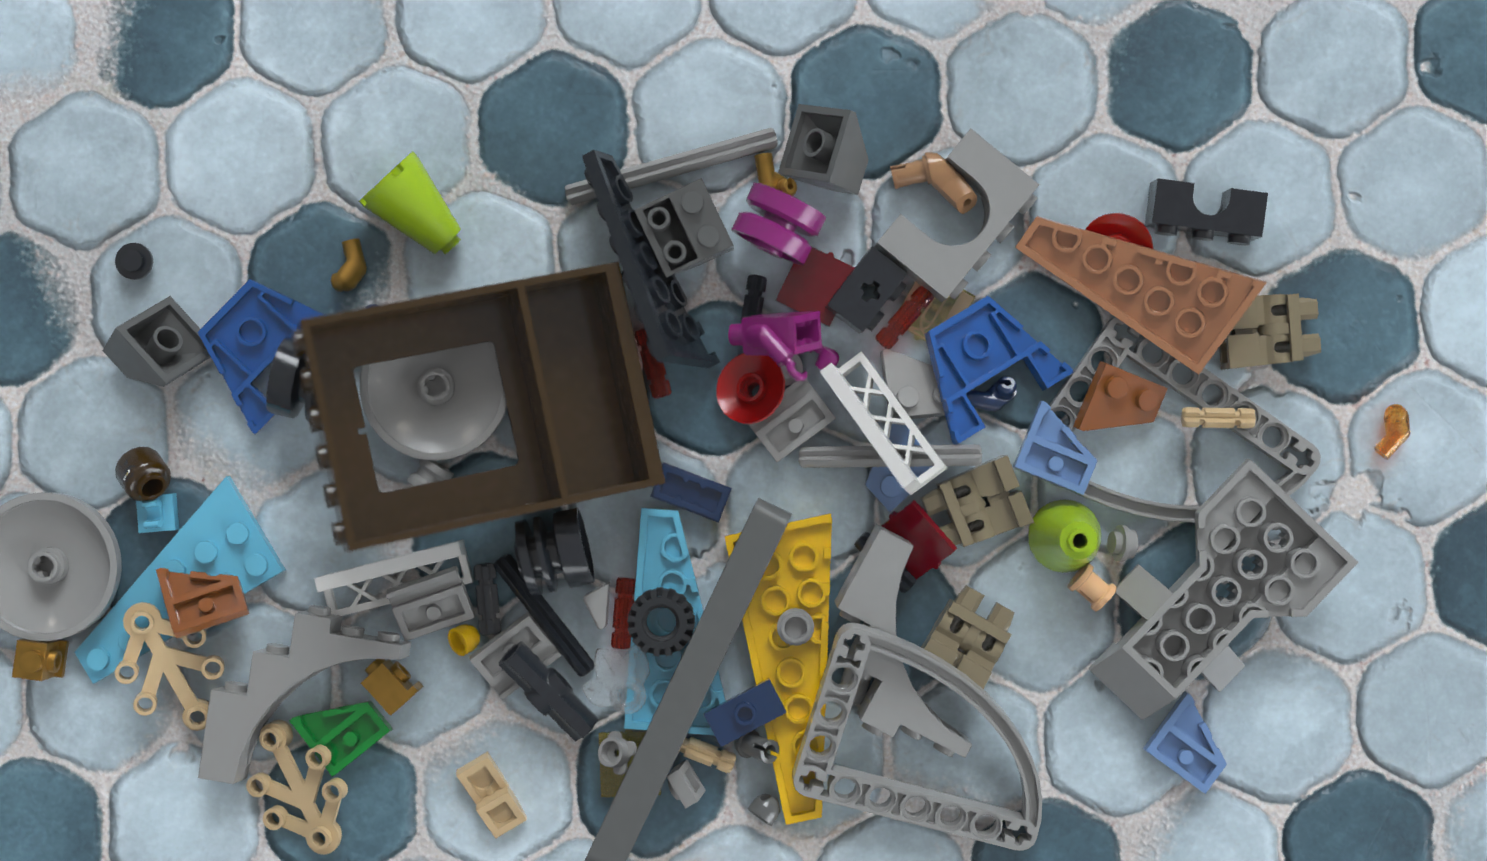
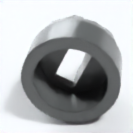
(765, 808)

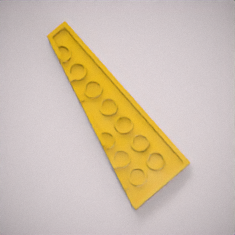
(793, 579)

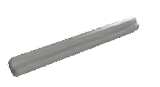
(868, 457)

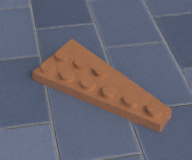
(1164, 297)

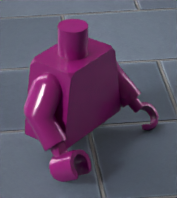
(782, 337)

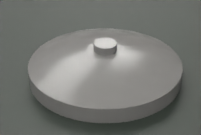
(435, 401)
(55, 566)

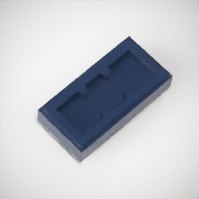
(692, 492)
(745, 712)

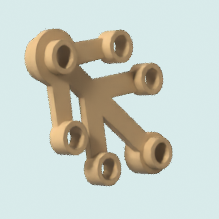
(165, 661)
(301, 792)

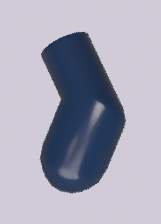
(996, 396)

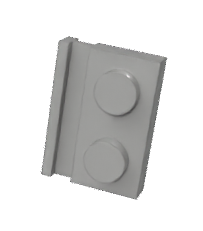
(794, 421)
(430, 603)
(488, 656)

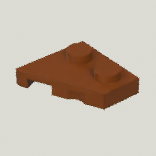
(1118, 400)
(200, 600)

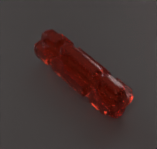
(904, 317)
(654, 370)
(625, 588)

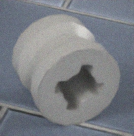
(429, 472)

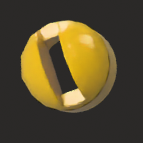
(463, 639)

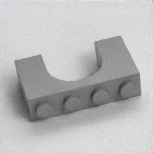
(1003, 193)

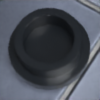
(134, 261)

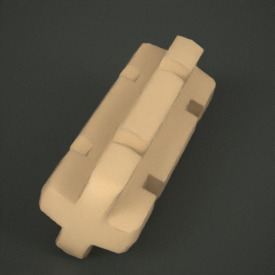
(1218, 417)
(708, 754)

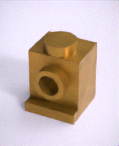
(40, 659)
(389, 684)

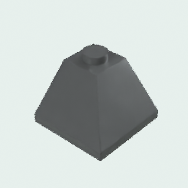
(825, 149)
(157, 344)

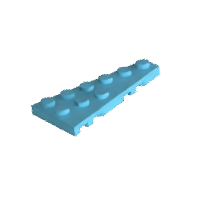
(216, 541)

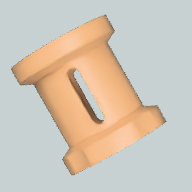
(1092, 587)

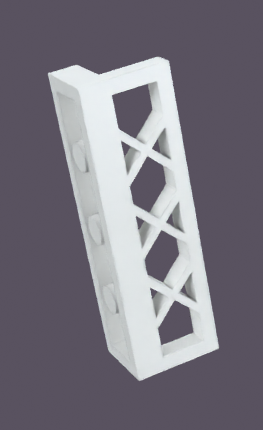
(868, 423)
(386, 567)

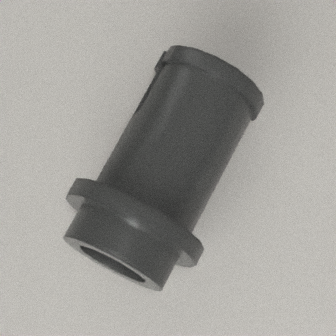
(756, 746)

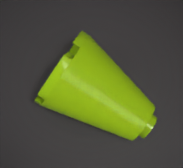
(414, 206)
(1053, 533)

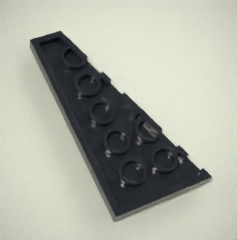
(658, 299)

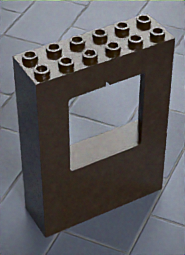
(565, 381)

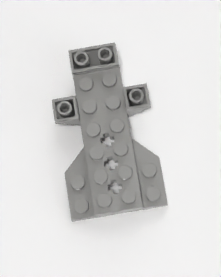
(1188, 627)

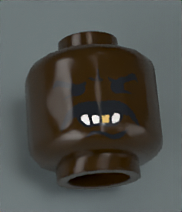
(143, 473)

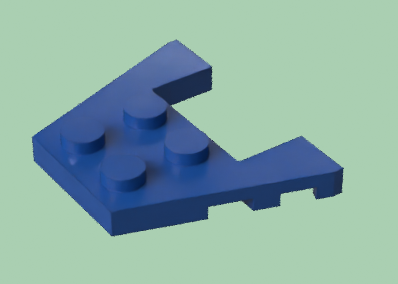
(245, 341)
(976, 348)

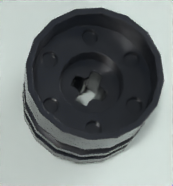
(284, 386)
(554, 552)

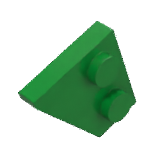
(344, 731)

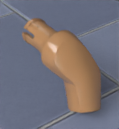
(941, 175)

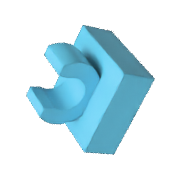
(158, 514)

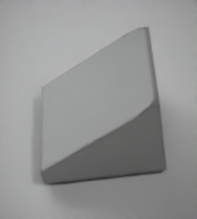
(598, 605)

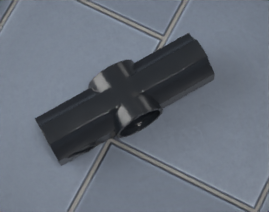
(548, 691)

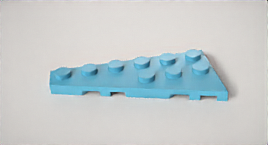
(666, 563)

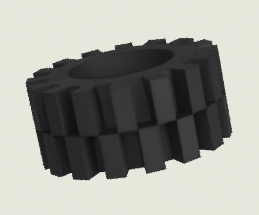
(657, 644)

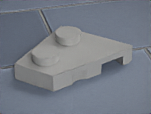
(912, 385)

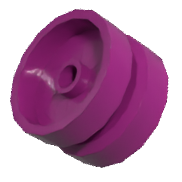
(780, 220)

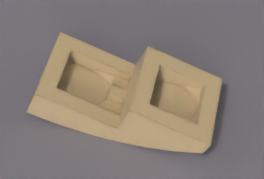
(491, 794)

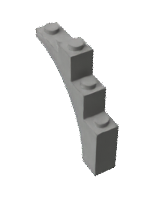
(871, 597)
(241, 712)

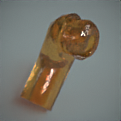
(1396, 428)

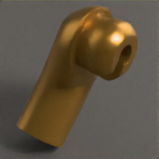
(768, 176)
(353, 268)

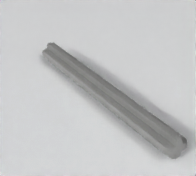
(682, 163)

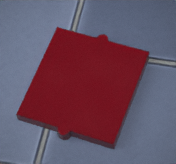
(814, 284)
(928, 540)

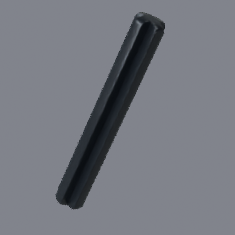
(545, 617)

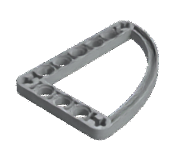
(1191, 391)
(900, 792)

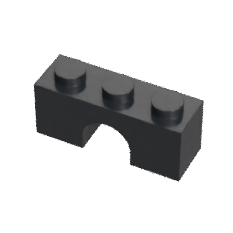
(1173, 210)

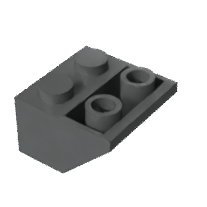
(684, 228)

